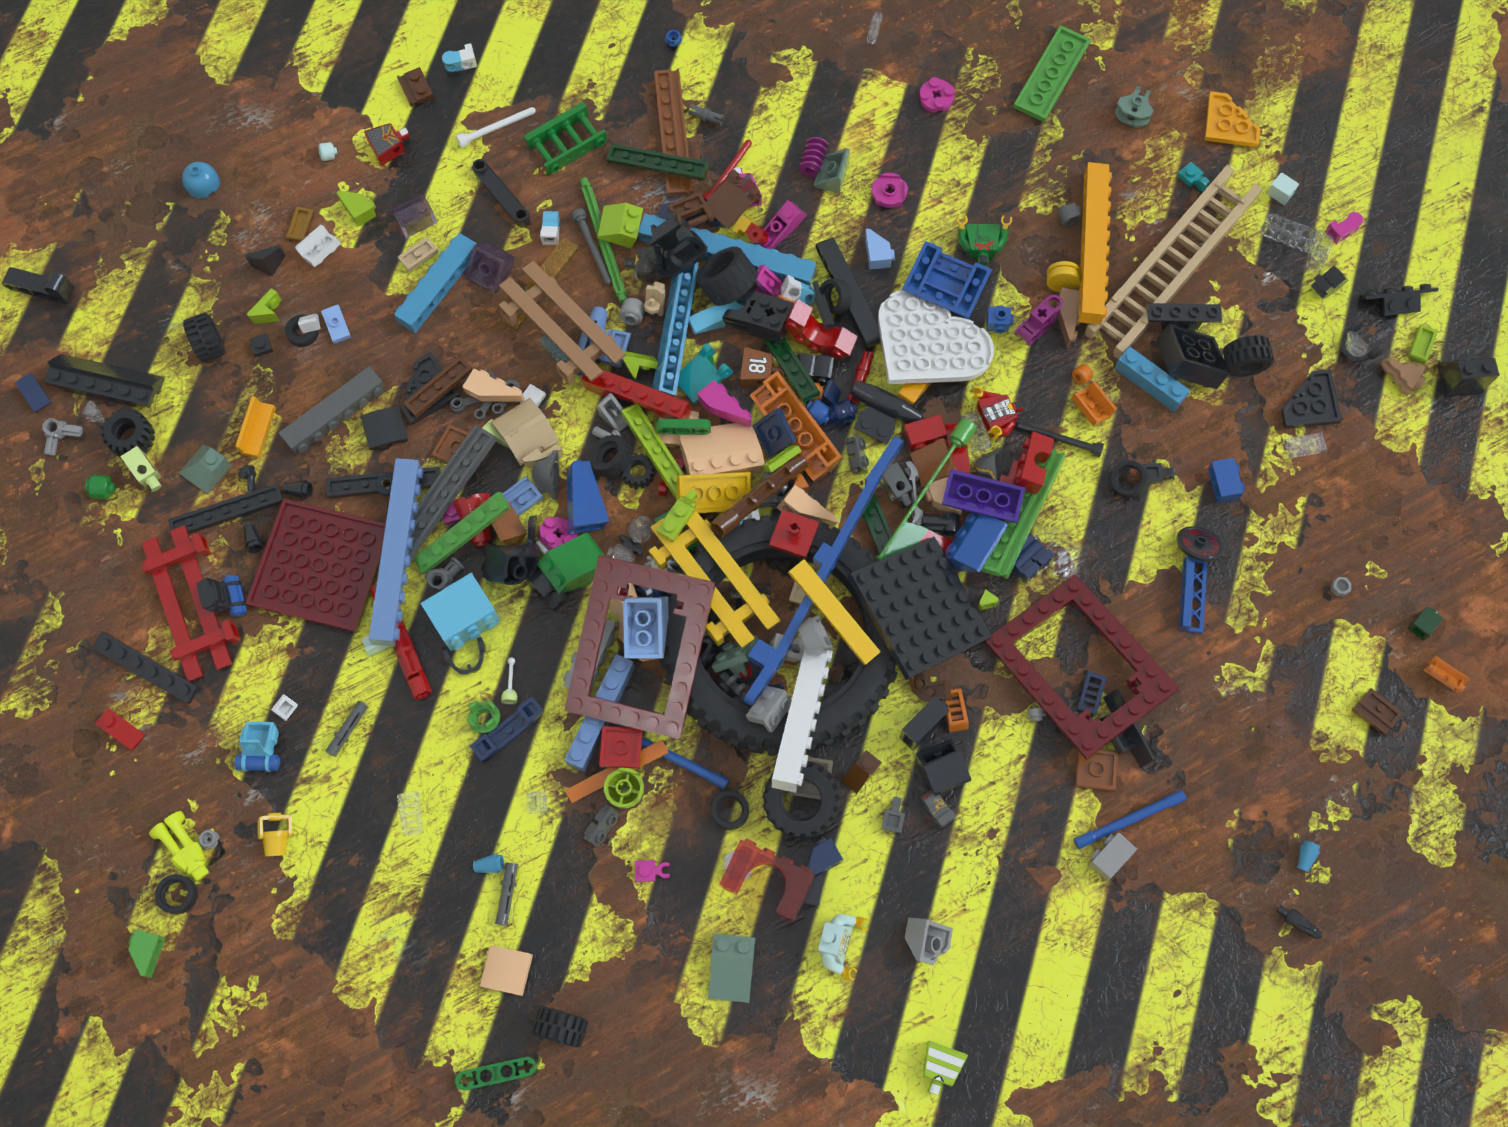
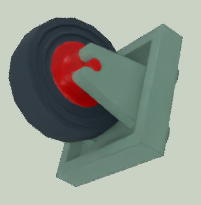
(737, 662)

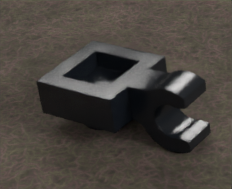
(1157, 473)

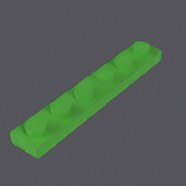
(462, 532)

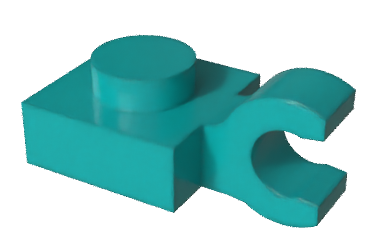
(1193, 175)

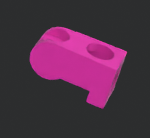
(1345, 228)

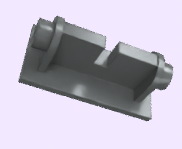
(860, 460)
(597, 833)

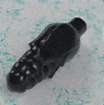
(1298, 921)

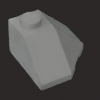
(927, 939)

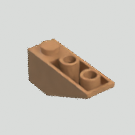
(1068, 314)

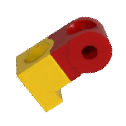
(754, 231)

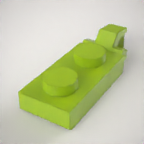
(678, 516)

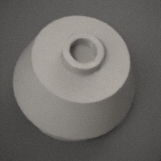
(814, 636)

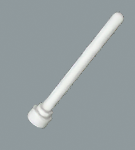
(465, 139)

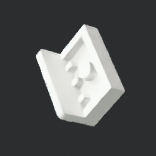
(317, 246)

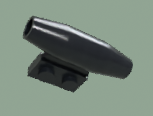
(882, 411)

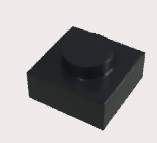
(260, 345)

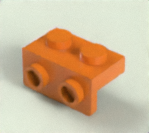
(1094, 404)

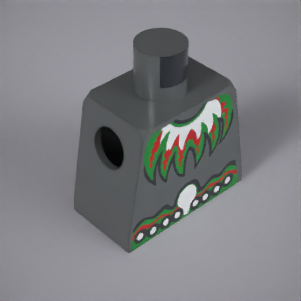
(894, 479)

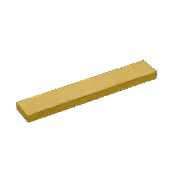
(834, 612)

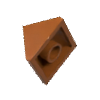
(510, 528)

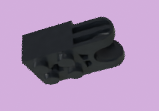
(761, 316)

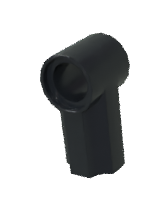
(946, 523)

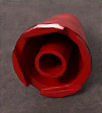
(468, 505)

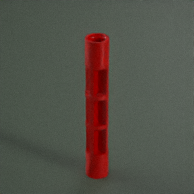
(409, 661)

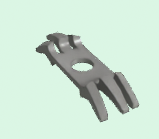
(913, 475)

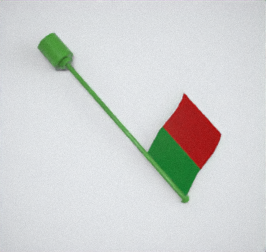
(911, 534)

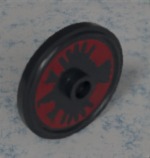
(1200, 544)

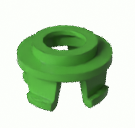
(476, 710)

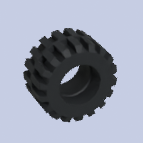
(204, 337)
(1248, 355)
(119, 423)
(559, 1026)

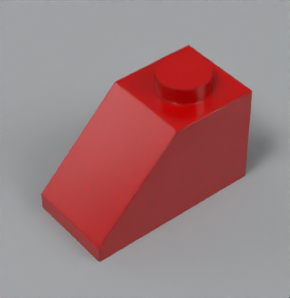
(120, 729)

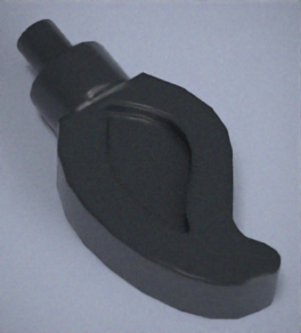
(637, 548)

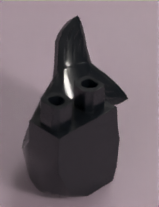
(512, 562)

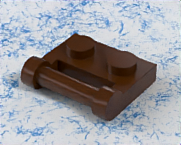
(691, 206)

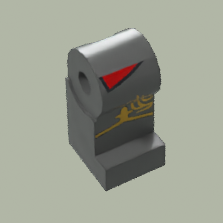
(937, 809)

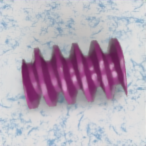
(813, 156)

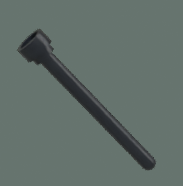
(1094, 448)

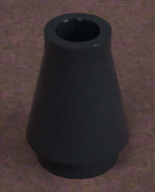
(299, 488)
(252, 539)

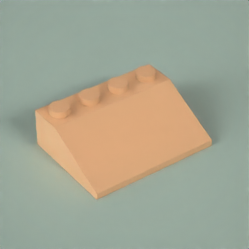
(722, 451)

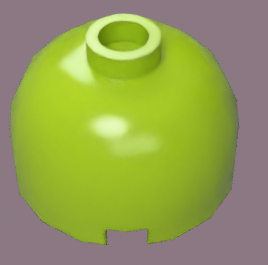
(624, 788)

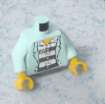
(835, 943)

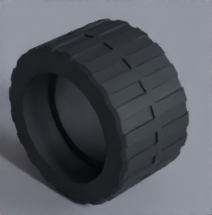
(726, 276)

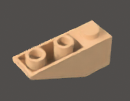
(487, 389)
(802, 504)

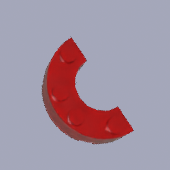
(811, 333)

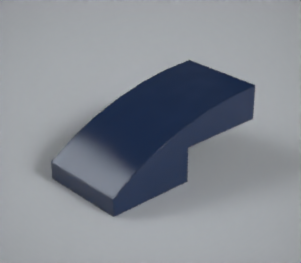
(33, 392)

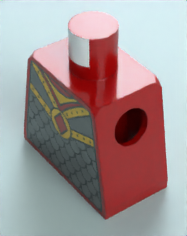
(386, 142)

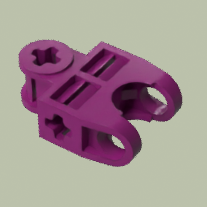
(1039, 320)

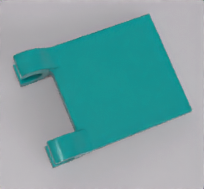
(700, 373)

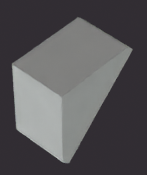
(610, 411)

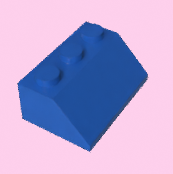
(974, 542)

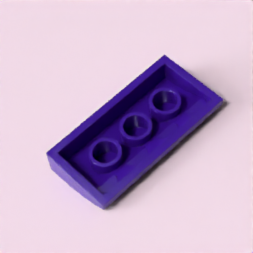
(983, 496)

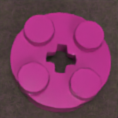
(940, 87)
(887, 199)
(553, 525)

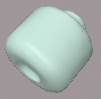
(327, 151)

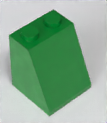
(571, 563)

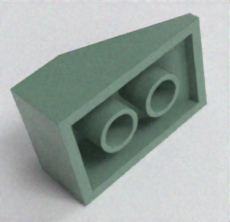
(731, 968)

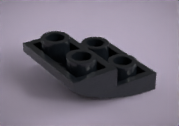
(384, 428)

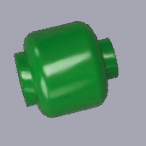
(100, 487)

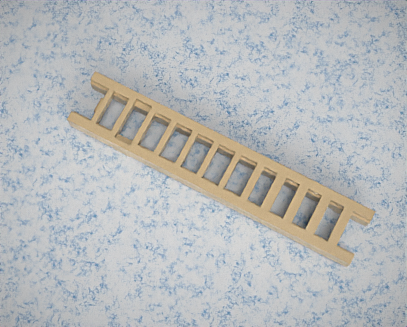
(1190, 265)

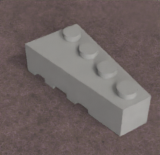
(607, 641)

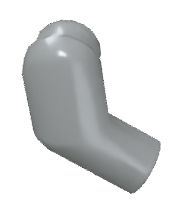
(600, 433)

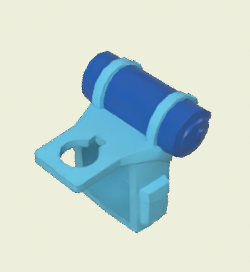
(257, 747)

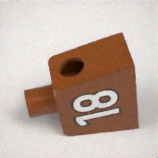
(757, 367)

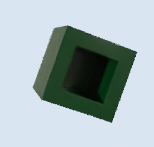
(1425, 623)

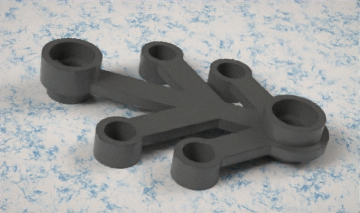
(485, 406)

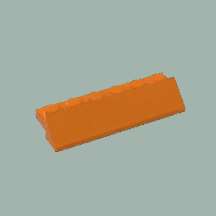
(810, 438)

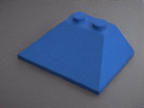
(946, 280)

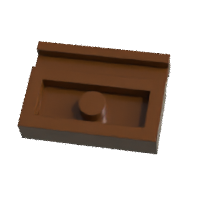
(415, 86)
(1377, 711)

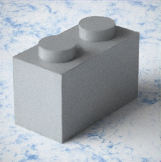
(1112, 856)

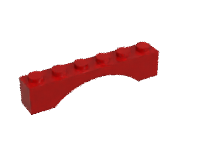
(651, 399)

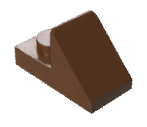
(861, 772)

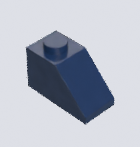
(824, 857)

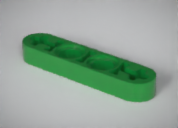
(495, 1070)

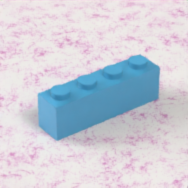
(1152, 379)

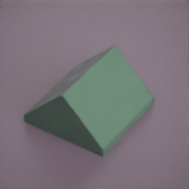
(833, 171)

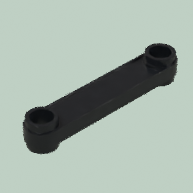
(501, 193)

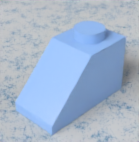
(878, 251)

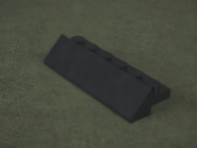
(103, 381)

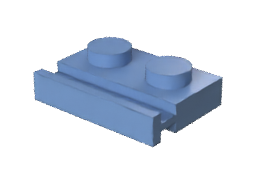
(522, 496)

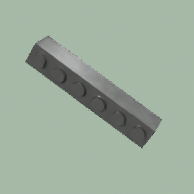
(332, 411)

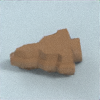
(1405, 374)

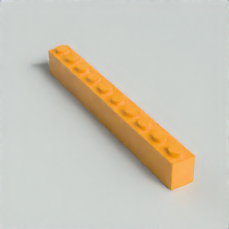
(1094, 244)

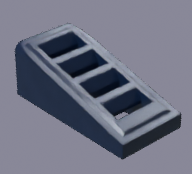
(1101, 687)

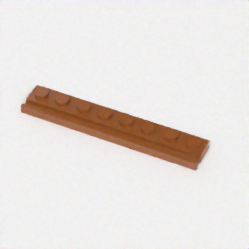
(672, 126)

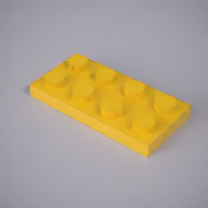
(715, 490)

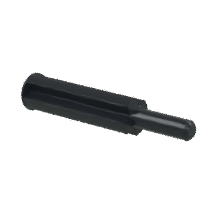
(823, 308)

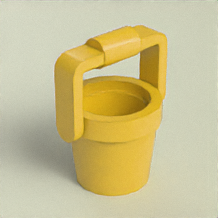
(275, 841)

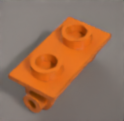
(1446, 674)

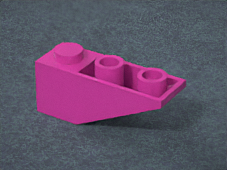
(783, 224)
(719, 403)

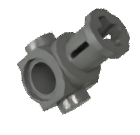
(445, 574)

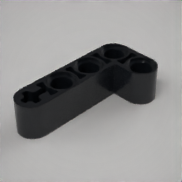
(52, 288)

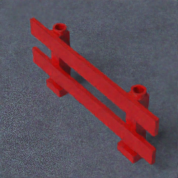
(215, 637)

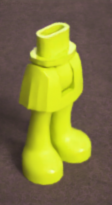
(188, 859)

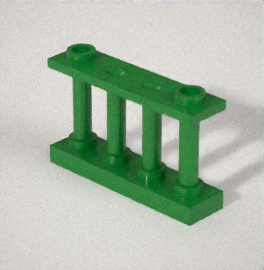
(564, 123)

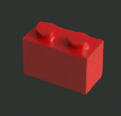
(924, 432)

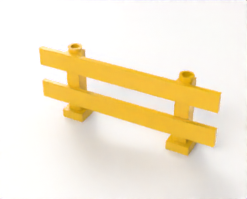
(731, 620)

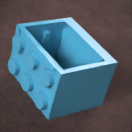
(461, 612)

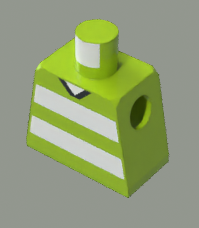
(942, 1066)

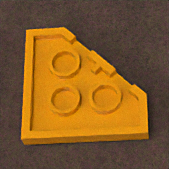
(1229, 123)

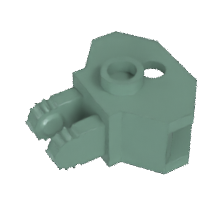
(1135, 107)

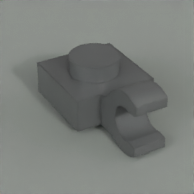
(893, 818)

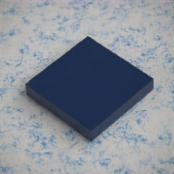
(774, 432)

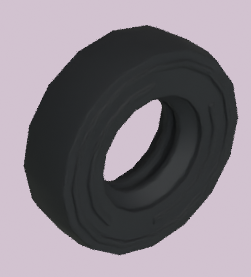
(302, 341)

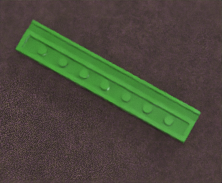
(1013, 539)

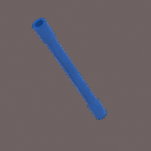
(712, 777)
(1167, 802)

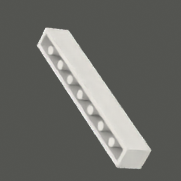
(801, 721)

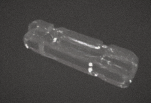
(874, 27)

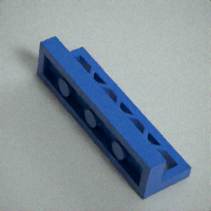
(1188, 594)

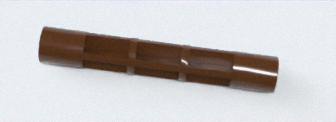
(751, 501)

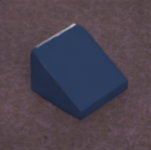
(831, 393)

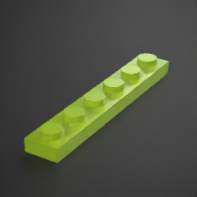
(653, 446)

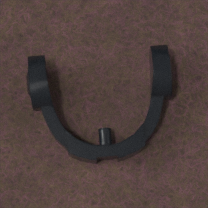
(482, 649)

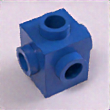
(999, 319)

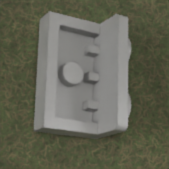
(769, 708)

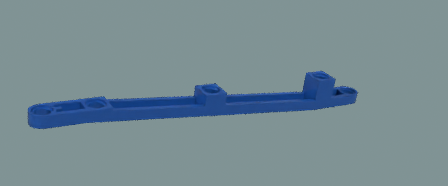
(826, 558)

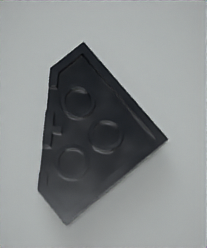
(425, 370)
(1313, 402)

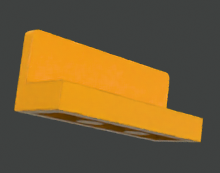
(255, 428)

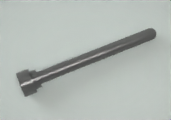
(579, 217)

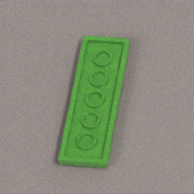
(1052, 73)

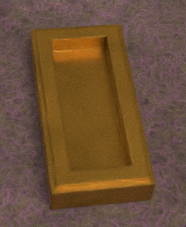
(300, 224)

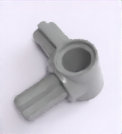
(61, 431)

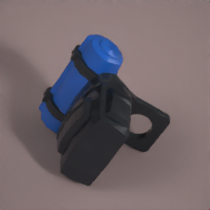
(222, 596)

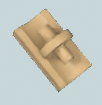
(655, 299)

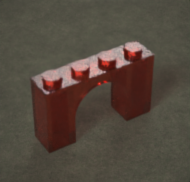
(796, 879)

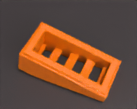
(957, 722)

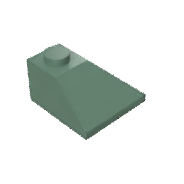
(205, 468)

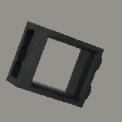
(924, 723)

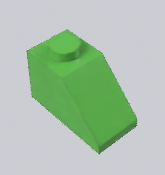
(145, 951)

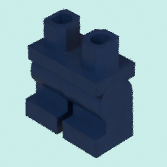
(1032, 559)

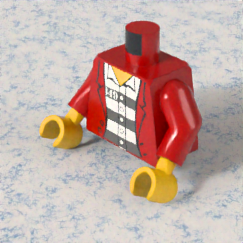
(996, 412)

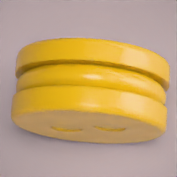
(1063, 274)

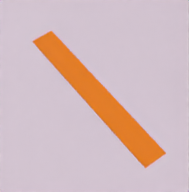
(597, 781)

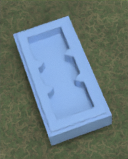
(336, 324)

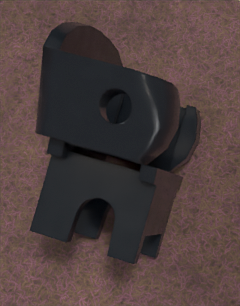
(681, 246)

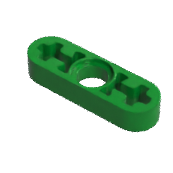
(683, 426)

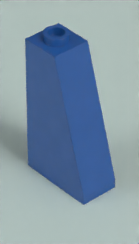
(584, 501)

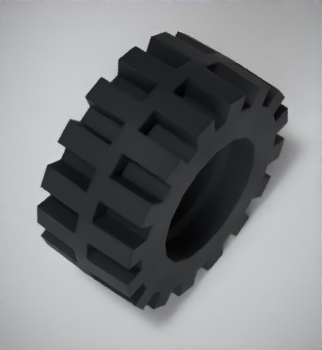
(642, 480)

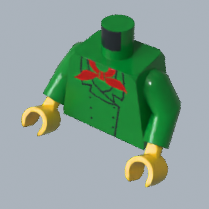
(982, 240)

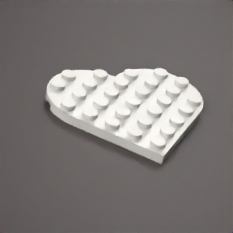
(928, 344)

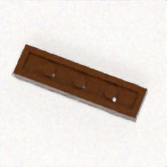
(438, 386)

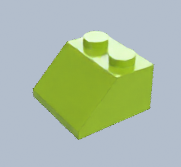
(620, 224)

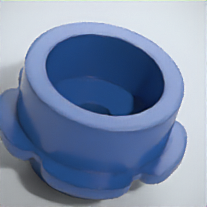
(673, 34)

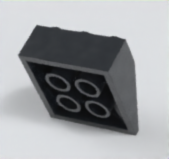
(1192, 356)

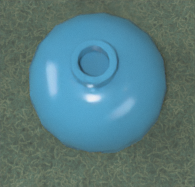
(200, 179)

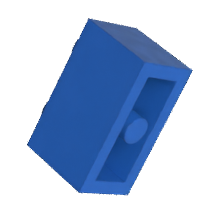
(1226, 480)

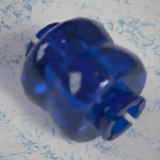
(843, 412)

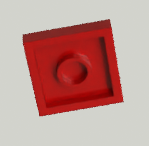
(794, 534)
(621, 747)

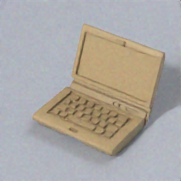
(525, 430)

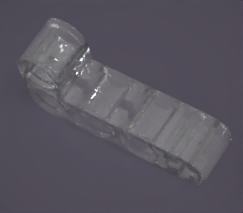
(1276, 227)

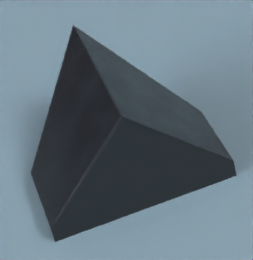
(267, 259)

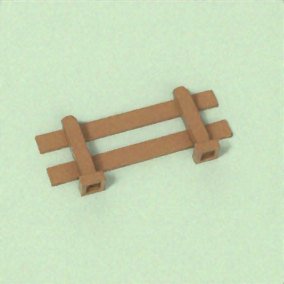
(527, 302)

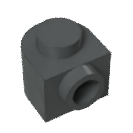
(1069, 215)

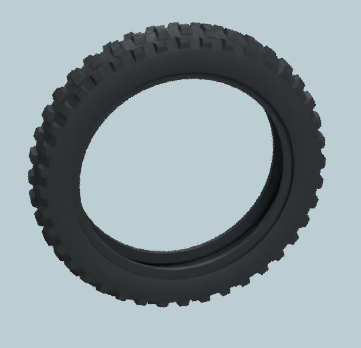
(837, 714)

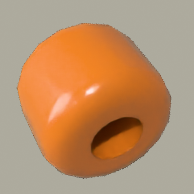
(1082, 374)

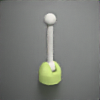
(509, 696)

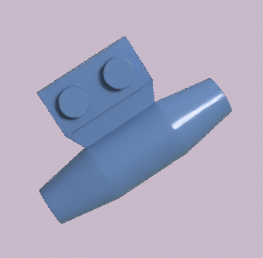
(621, 338)

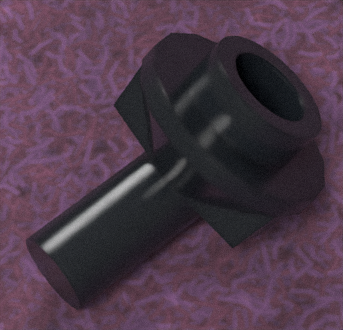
(248, 472)

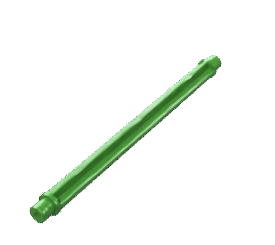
(605, 245)

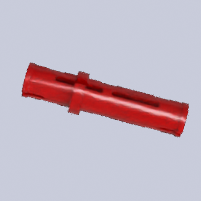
(862, 370)

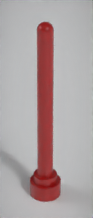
(732, 165)

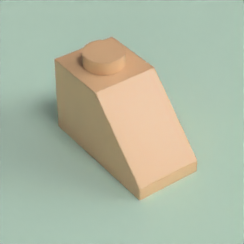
(935, 496)

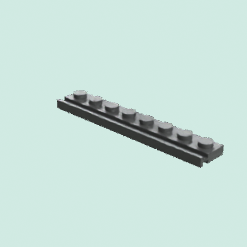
(449, 484)

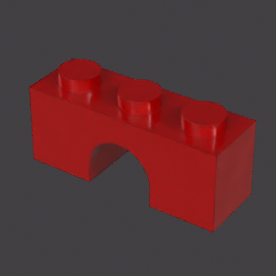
(1029, 475)

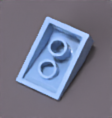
(645, 626)

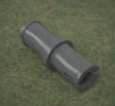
(706, 114)

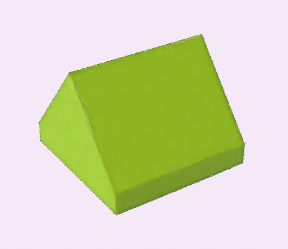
(987, 601)

